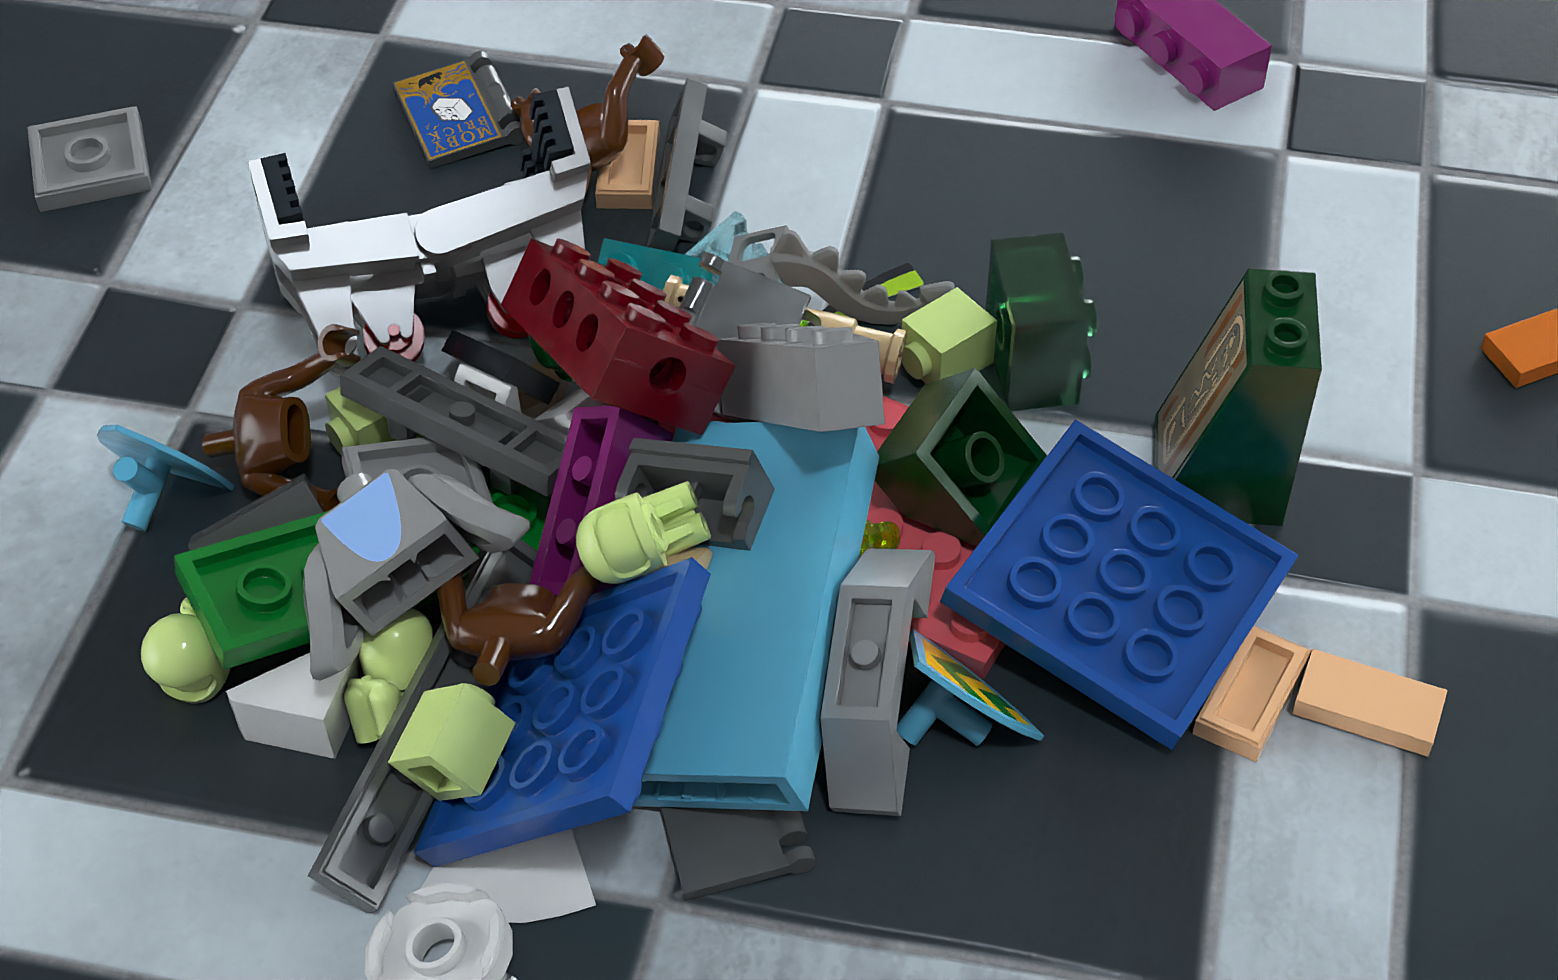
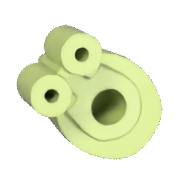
(639, 533)
(182, 658)
(387, 667)

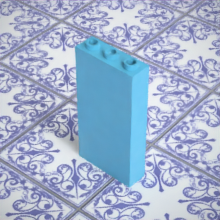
(757, 660)

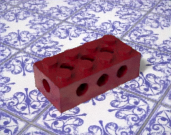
(618, 335)

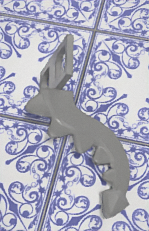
(820, 273)

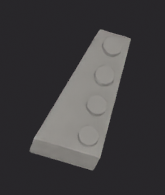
(803, 377)

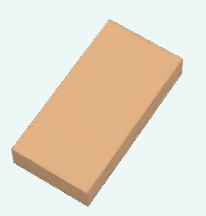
(632, 175)
(1252, 693)
(1370, 702)

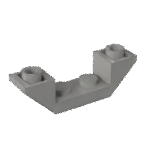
(865, 679)

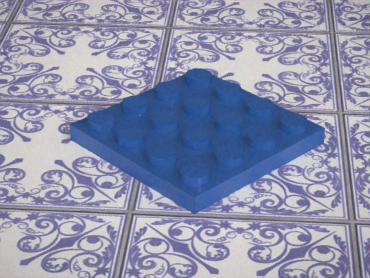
(1120, 582)
(579, 720)

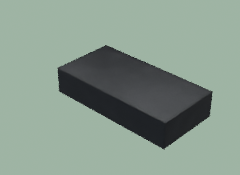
(501, 366)

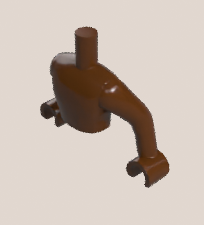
(605, 123)
(275, 430)
(512, 621)

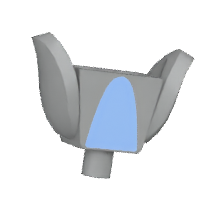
(388, 552)

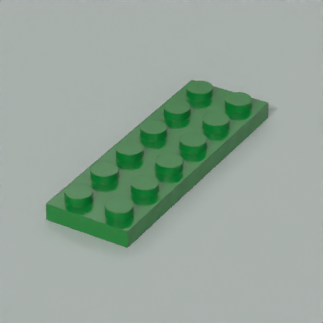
(253, 584)

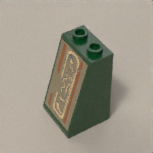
(1246, 398)

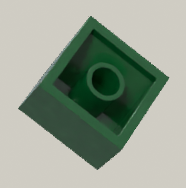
(957, 457)

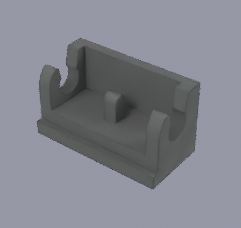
(726, 482)

